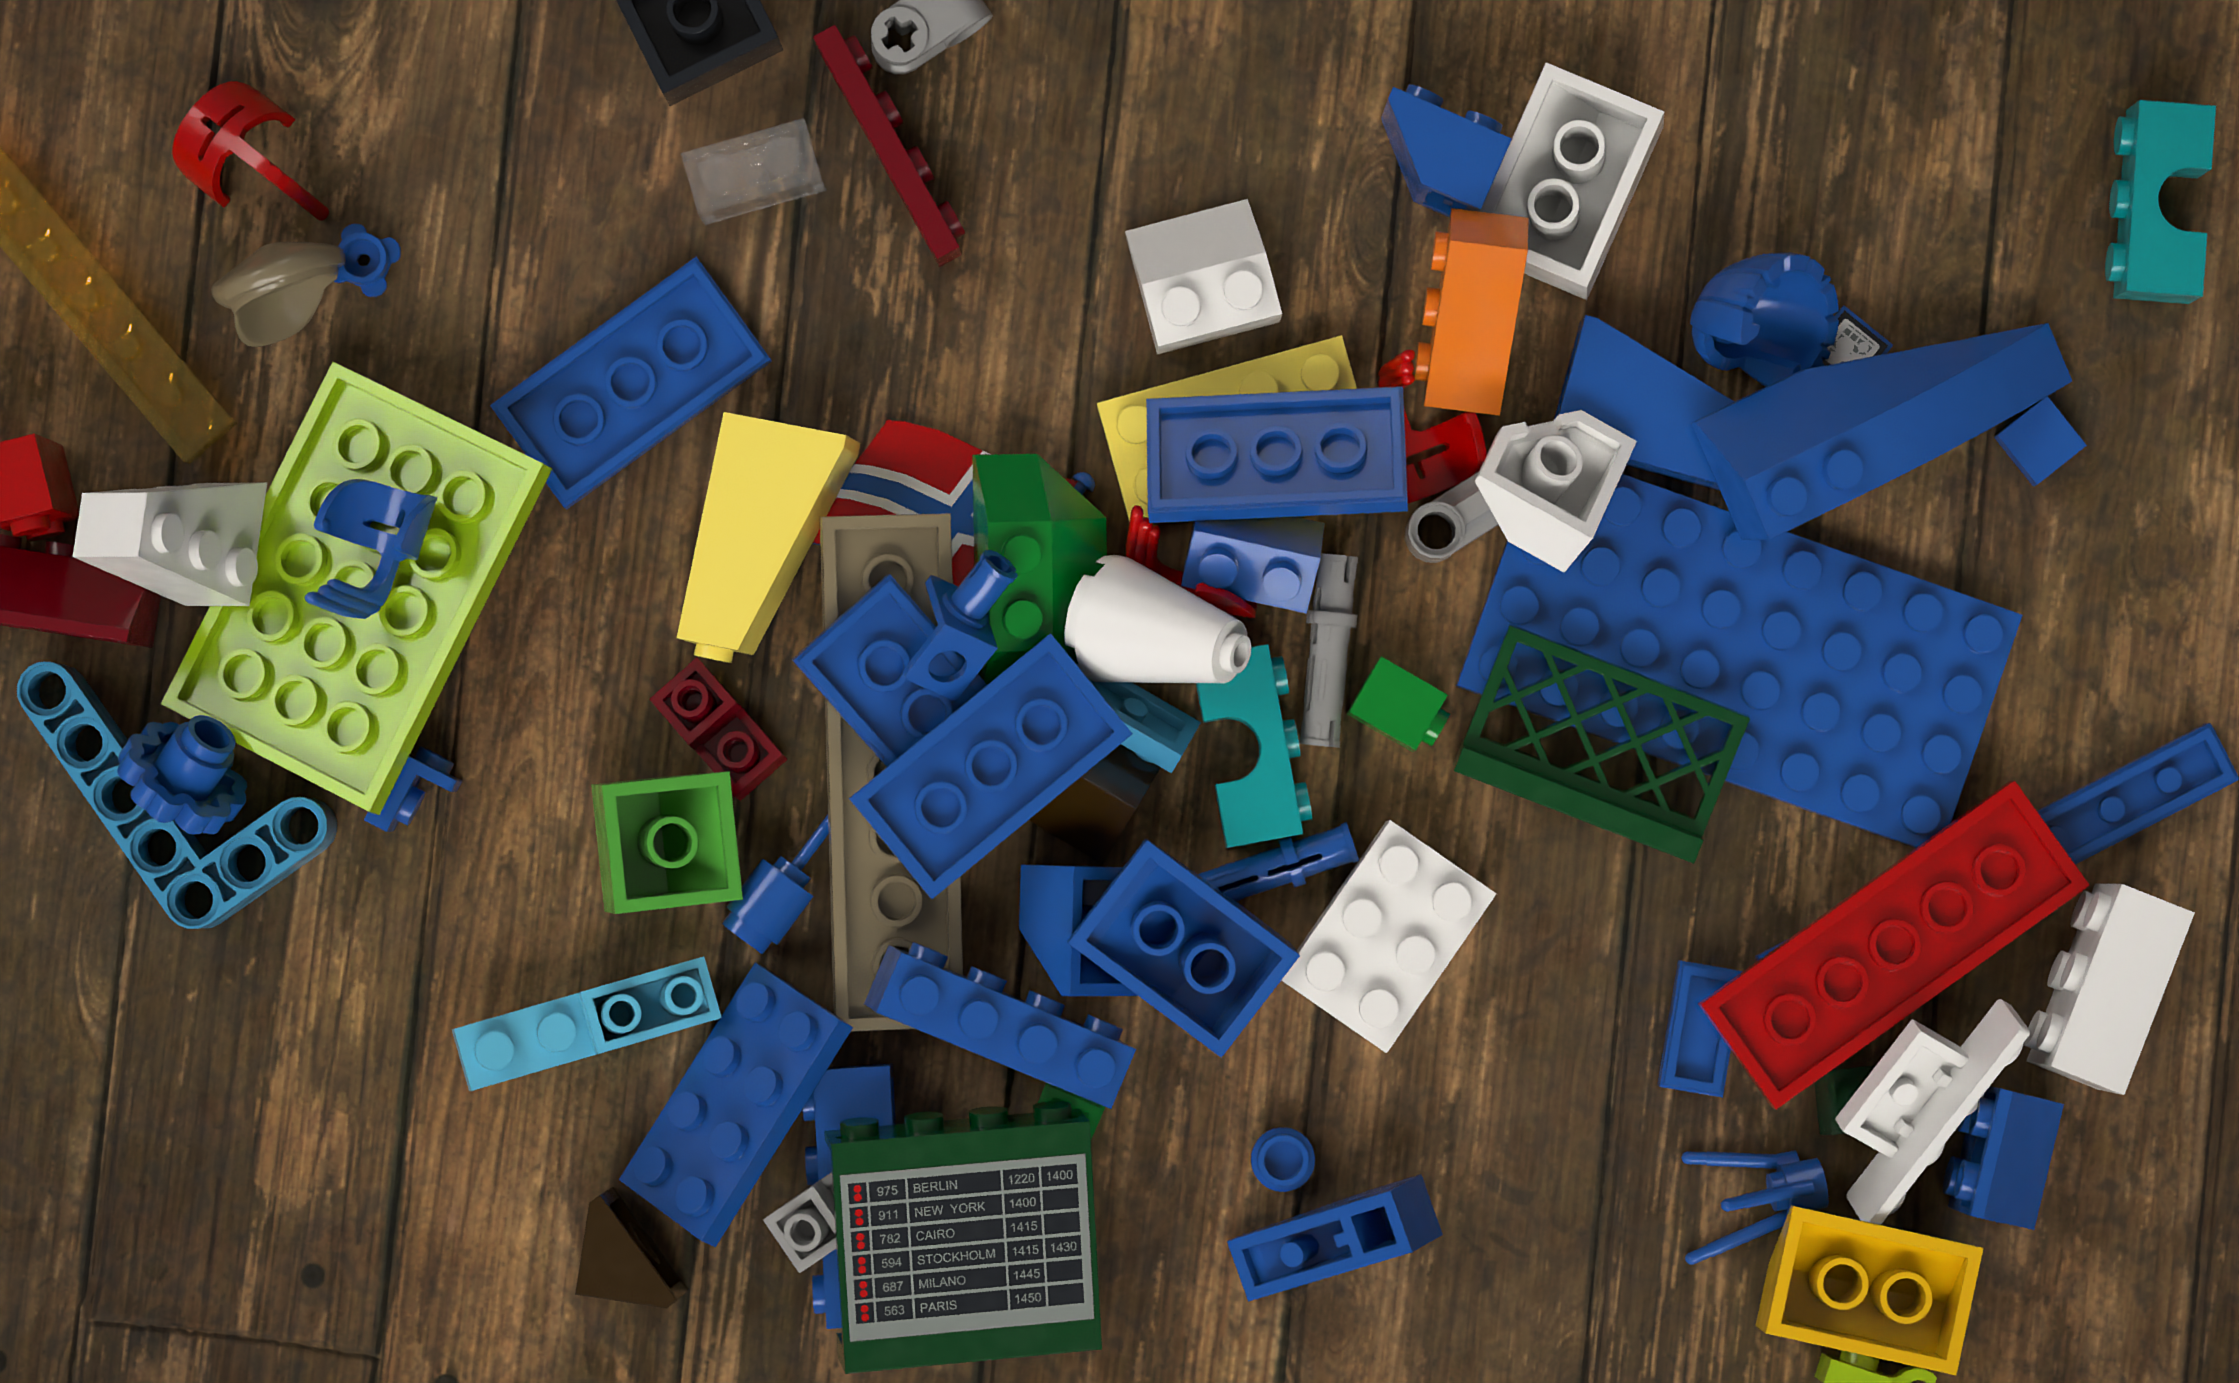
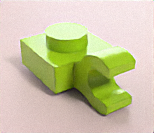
(1863, 1369)

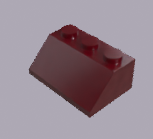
(72, 597)

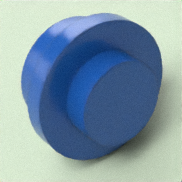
(1282, 1159)

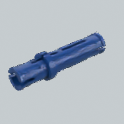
(1284, 864)

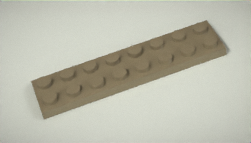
(870, 889)

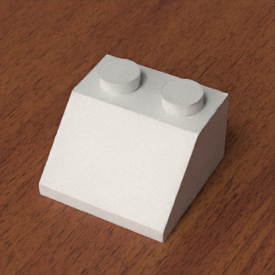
(1203, 276)

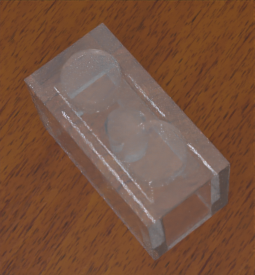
(753, 171)

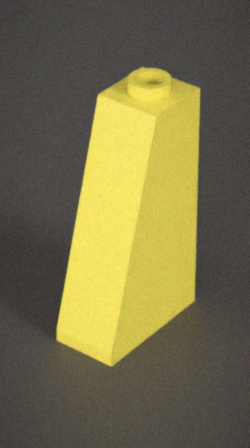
(757, 527)

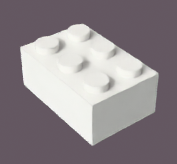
(1387, 935)
(2108, 986)

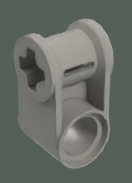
(933, 29)

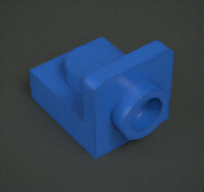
(405, 795)

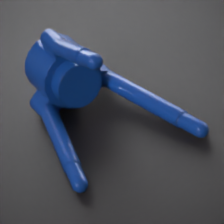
(1793, 1184)

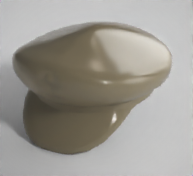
(278, 289)

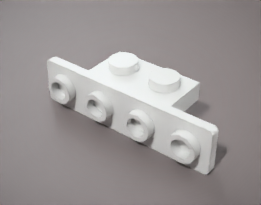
(1919, 1100)

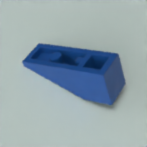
(1336, 1238)

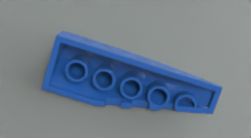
(1866, 422)

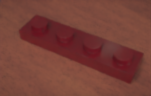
(904, 167)

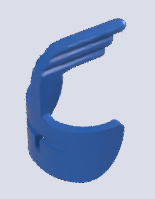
(348, 516)

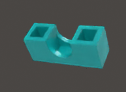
(2150, 254)
(1266, 801)

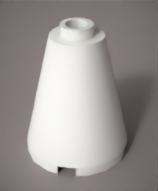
(1150, 630)

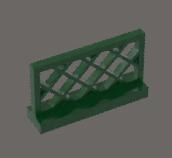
(1578, 794)

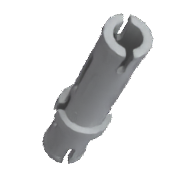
(1328, 651)

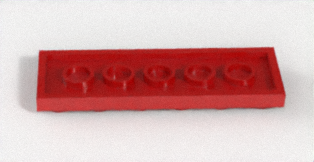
(1893, 944)

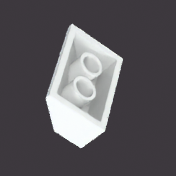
(1573, 174)

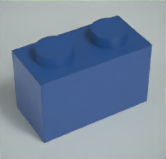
(1257, 559)

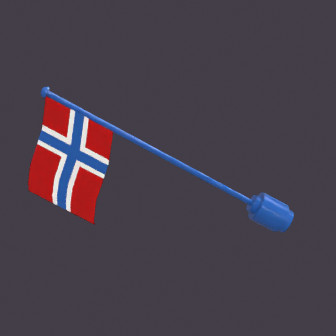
(898, 473)

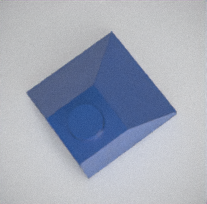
(1051, 908)

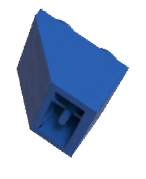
(1441, 154)
(2004, 1158)

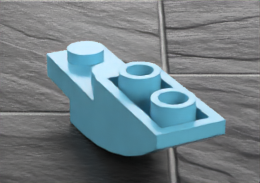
(586, 1023)

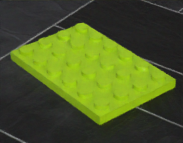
(338, 691)

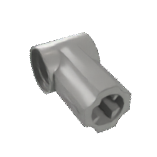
(1463, 510)

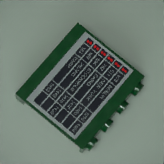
(965, 1237)

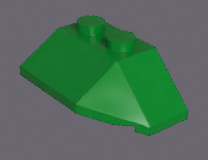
(1049, 538)

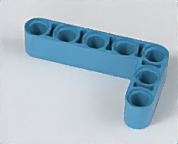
(134, 829)

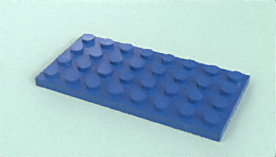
(1851, 672)

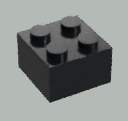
(699, 40)

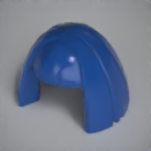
(1767, 316)

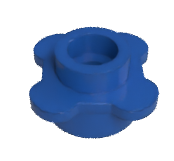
(381, 253)

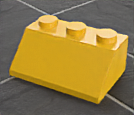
(1870, 1290)

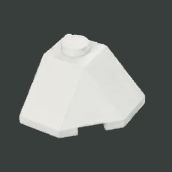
(1553, 483)

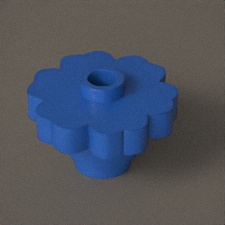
(184, 773)

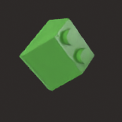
(666, 842)

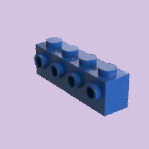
(998, 1026)

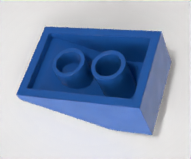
(1184, 947)

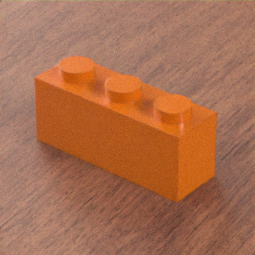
(1472, 311)

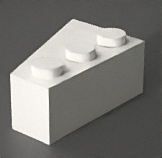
(177, 540)

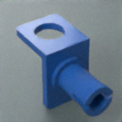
(962, 624)

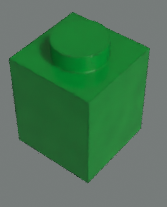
(1400, 706)

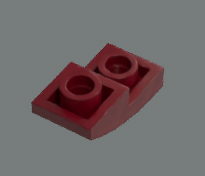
(718, 728)

